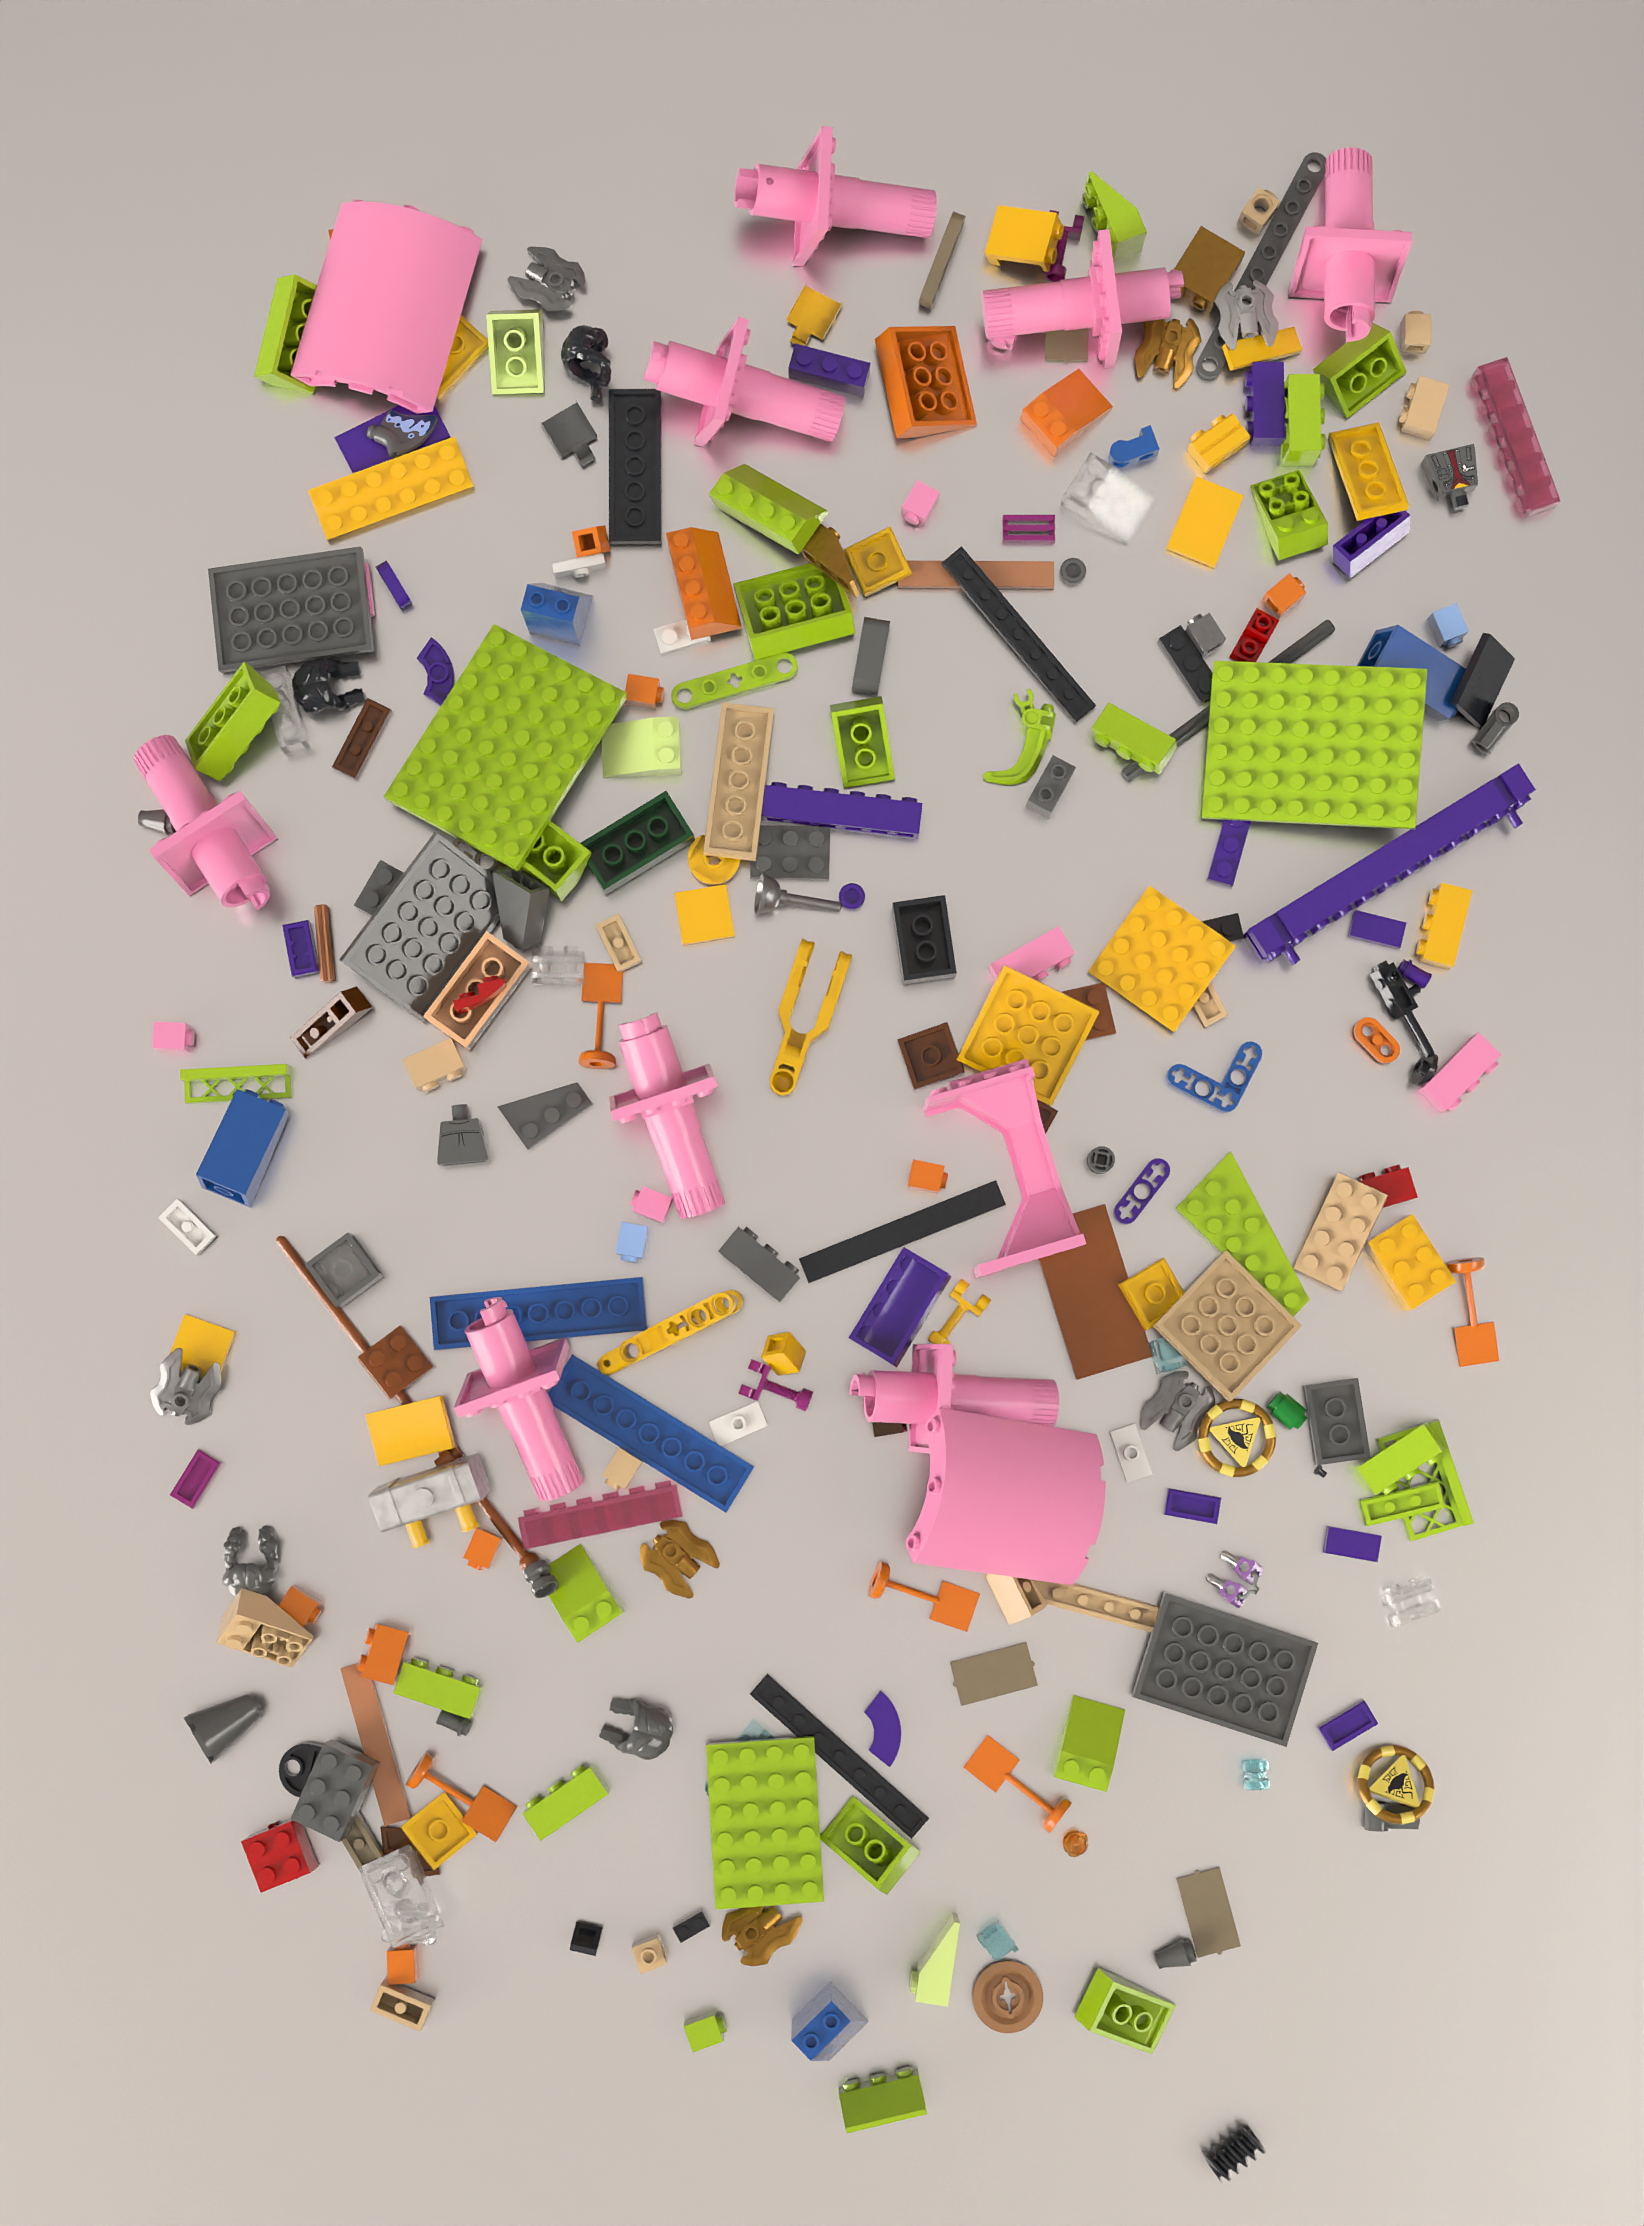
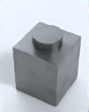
(1205, 634)

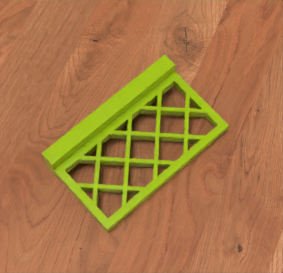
(1449, 1480)

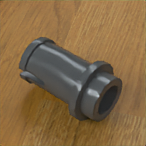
(454, 1722)

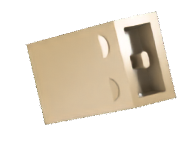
(262, 1629)

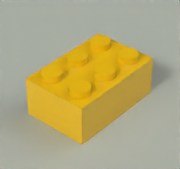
(1409, 1262)

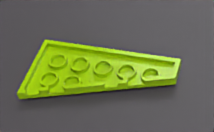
(1233, 1222)

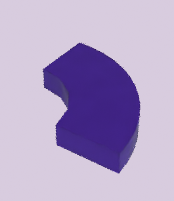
(439, 671)
(886, 1728)

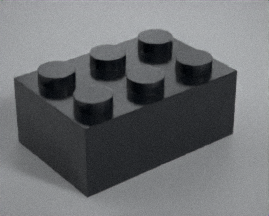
(924, 939)

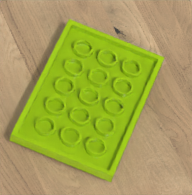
(764, 1822)

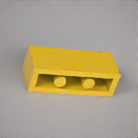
(1444, 925)

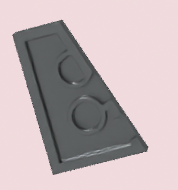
(545, 1113)

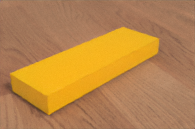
(1256, 350)

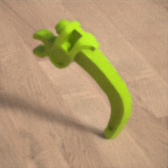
(1039, 732)

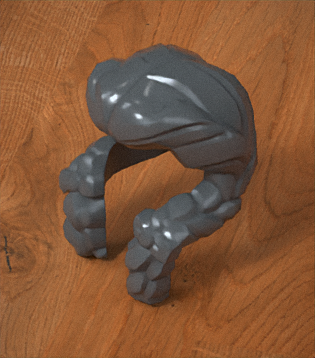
(250, 1575)
(651, 1729)

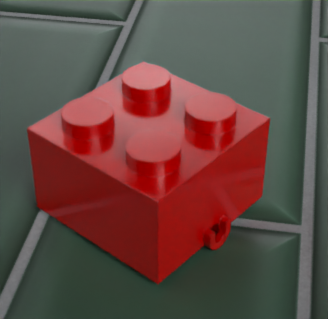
(279, 1854)

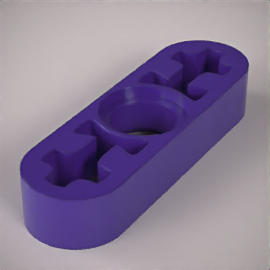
(1152, 1191)

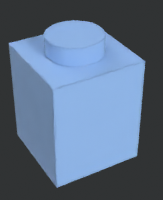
(1448, 626)
(632, 1241)

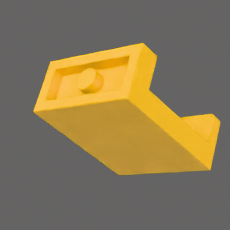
(1024, 237)

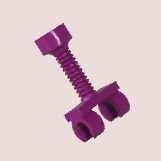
(1057, 270)
(801, 1398)

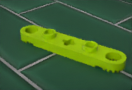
(753, 675)

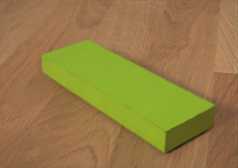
(1402, 1503)

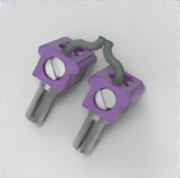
(1237, 1593)

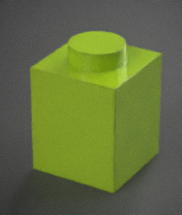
(705, 2030)

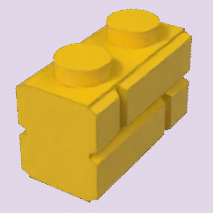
(1218, 442)

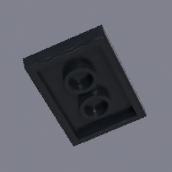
(1482, 680)

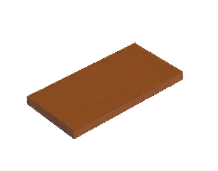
(1088, 1302)

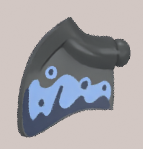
(402, 432)

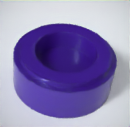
(851, 896)

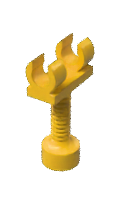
(941, 1336)

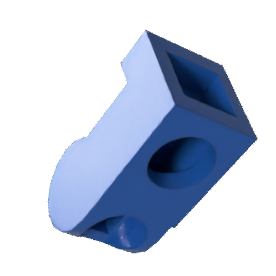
(1130, 452)

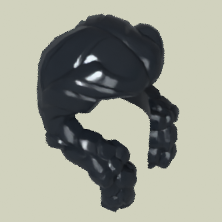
(587, 345)
(315, 692)

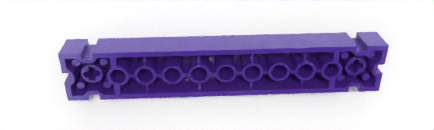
(1396, 859)

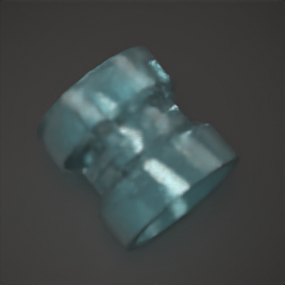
(1255, 1774)

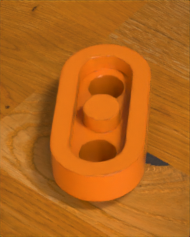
(1378, 1038)

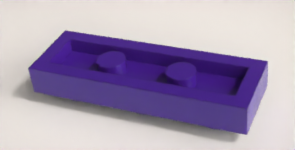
(1228, 852)

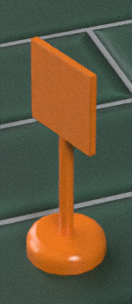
(600, 986)
(1476, 1341)
(951, 1607)
(993, 1766)
(486, 1813)

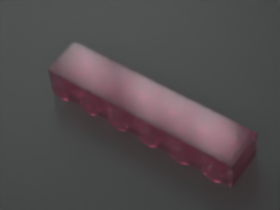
(1515, 437)
(600, 1516)

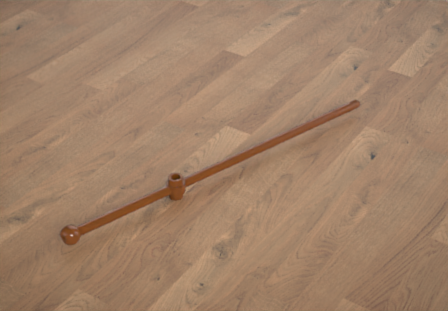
(444, 1456)

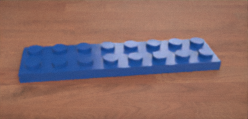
(546, 1311)
(649, 1433)

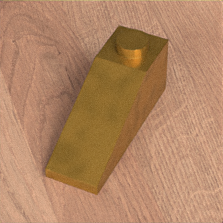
(827, 555)

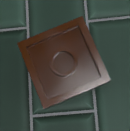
(931, 1055)

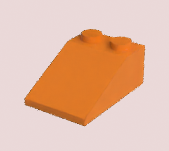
(1065, 411)

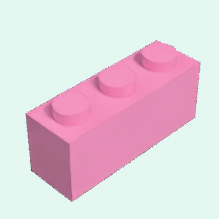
(1038, 956)
(1460, 1073)

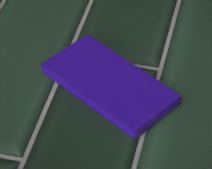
(364, 453)

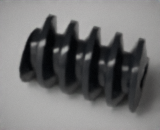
(1234, 2153)

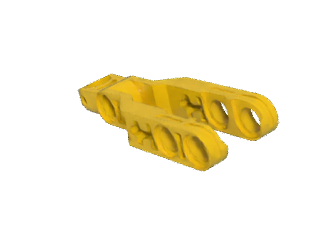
(794, 1044)
(667, 1331)

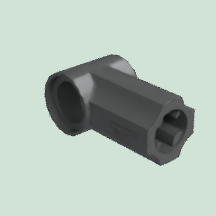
(1495, 728)
(1373, 1823)

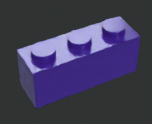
(829, 370)
(1265, 403)
(1369, 541)

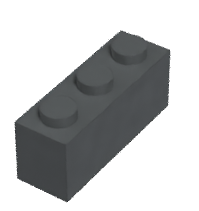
(760, 1263)

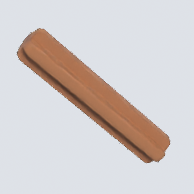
(324, 943)

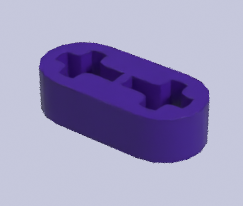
(393, 584)

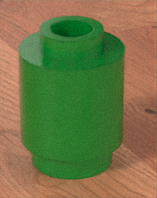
(1287, 1410)

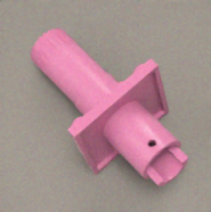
(821, 199)
(1348, 258)
(1094, 302)
(731, 386)
(211, 838)
(666, 1103)
(932, 1384)
(517, 1385)

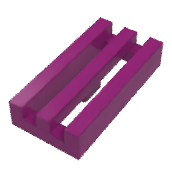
(1028, 528)

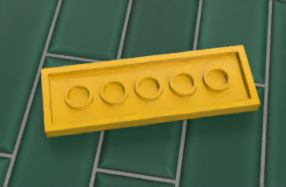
(390, 488)

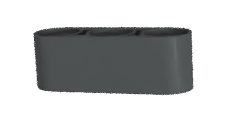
(870, 655)

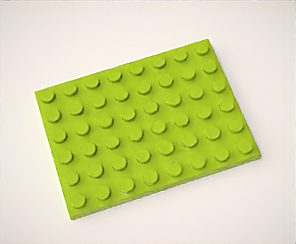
(1314, 744)
(505, 747)

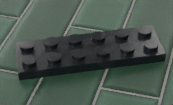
(634, 466)

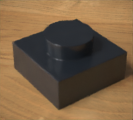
(586, 1938)

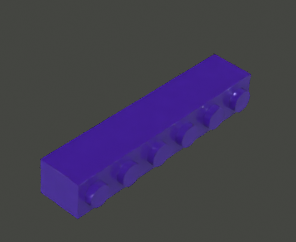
(842, 811)

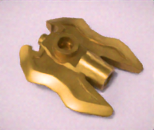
(1169, 344)
(675, 1554)
(757, 1932)

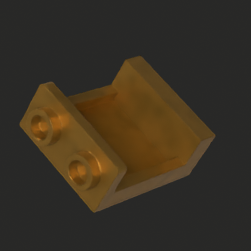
(1207, 267)

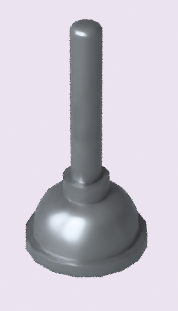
(770, 895)

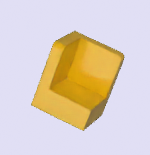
(783, 1353)

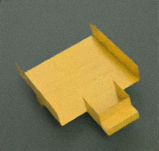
(812, 315)

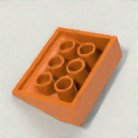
(925, 380)

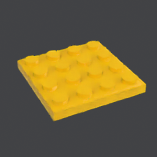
(1162, 959)
(1029, 1023)

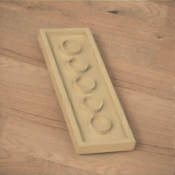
(738, 781)

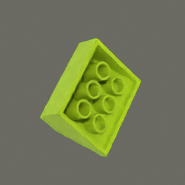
(792, 610)

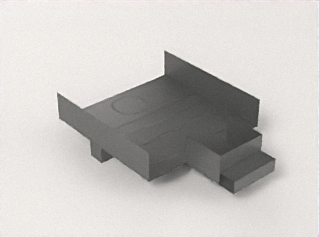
(571, 433)

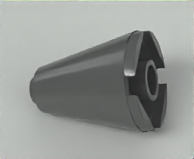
(223, 1724)

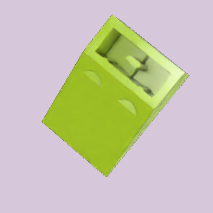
(1116, 214)
(1290, 515)

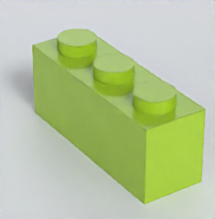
(1133, 739)
(1402, 1459)
(438, 1687)
(565, 1801)

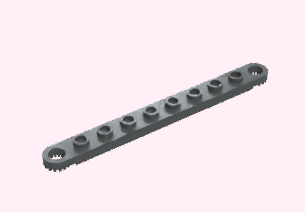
(1269, 249)

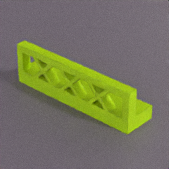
(236, 1073)

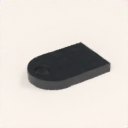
(305, 1755)

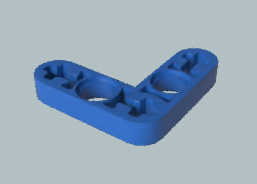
(1226, 1086)

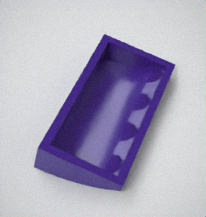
(900, 1307)

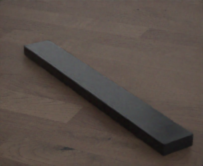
(1018, 634)
(902, 1231)
(840, 1756)

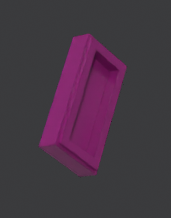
(195, 1478)

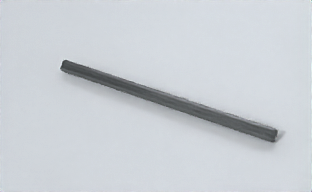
(1202, 719)

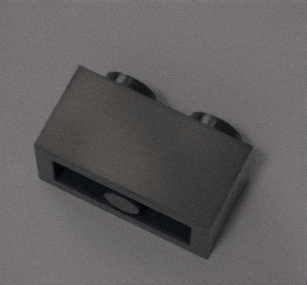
(691, 1925)

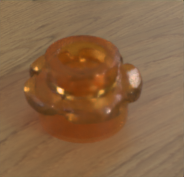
(1075, 1843)

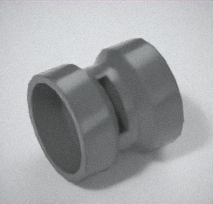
(1100, 1160)
(540, 1578)

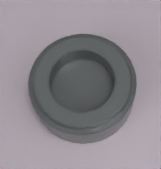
(1072, 571)

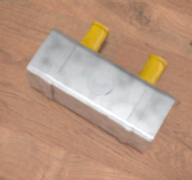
(431, 1493)

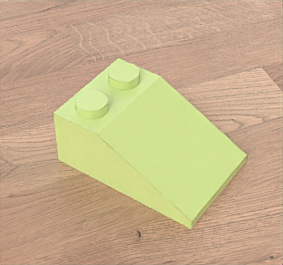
(516, 351)
(642, 748)
(935, 1969)

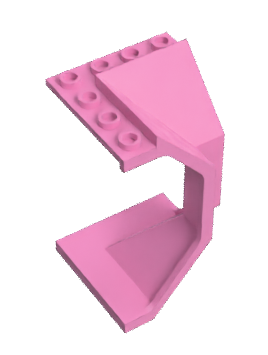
(1008, 1103)

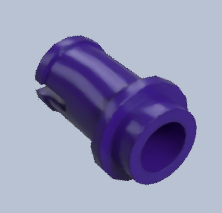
(1414, 973)

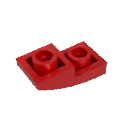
(1254, 637)
(487, 990)

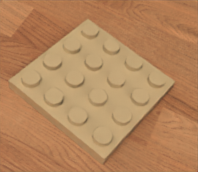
(1227, 1326)

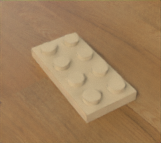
(1340, 1231)

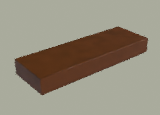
(361, 738)

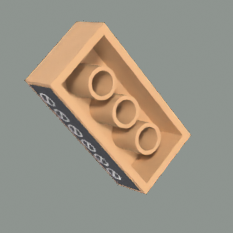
(487, 959)

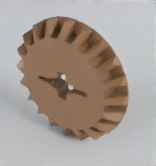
(1024, 2006)

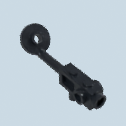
(1401, 1003)

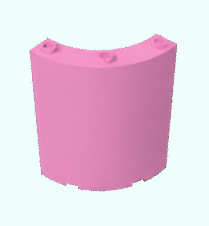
(387, 303)
(1009, 1498)

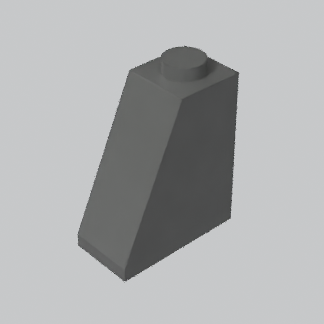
(520, 907)

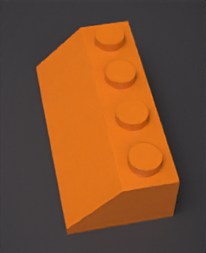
(703, 582)

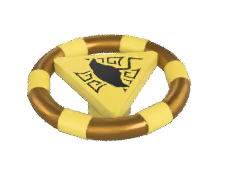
(1237, 1438)
(1396, 1784)

